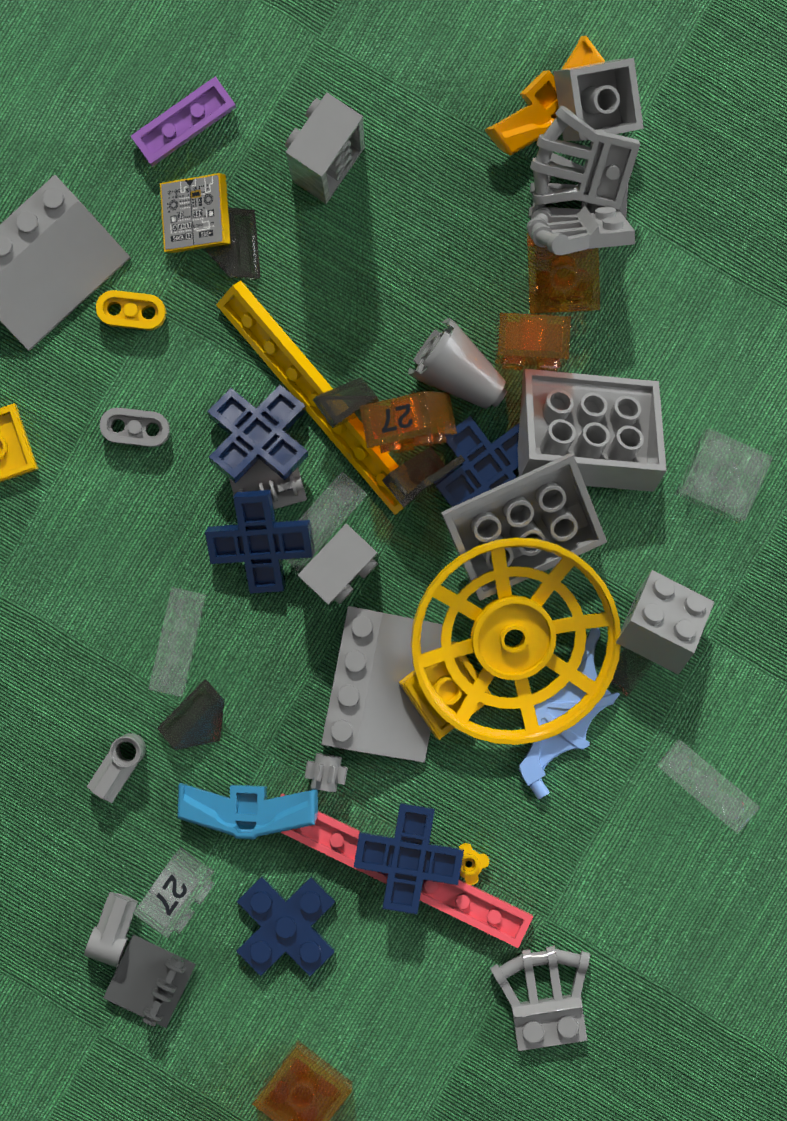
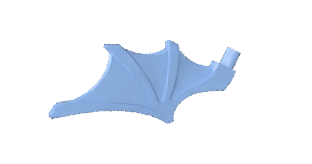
(546, 750)

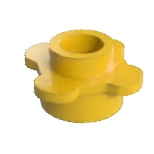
(478, 861)

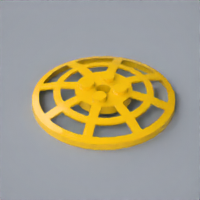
(527, 657)

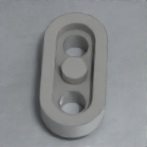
(135, 427)

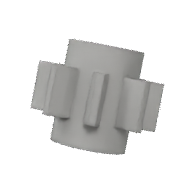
(326, 772)

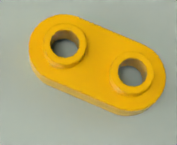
(131, 311)

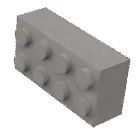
(325, 146)

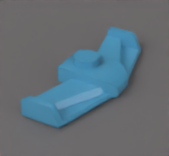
(247, 810)

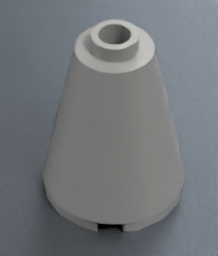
(458, 367)

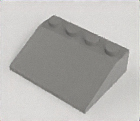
(51, 261)
(602, 420)
(538, 505)
(366, 701)

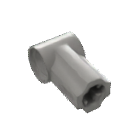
(116, 769)
(109, 937)

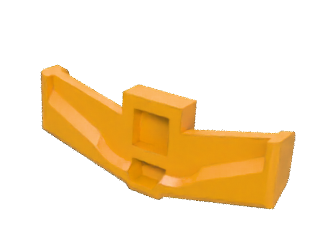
(533, 120)

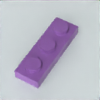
(183, 121)

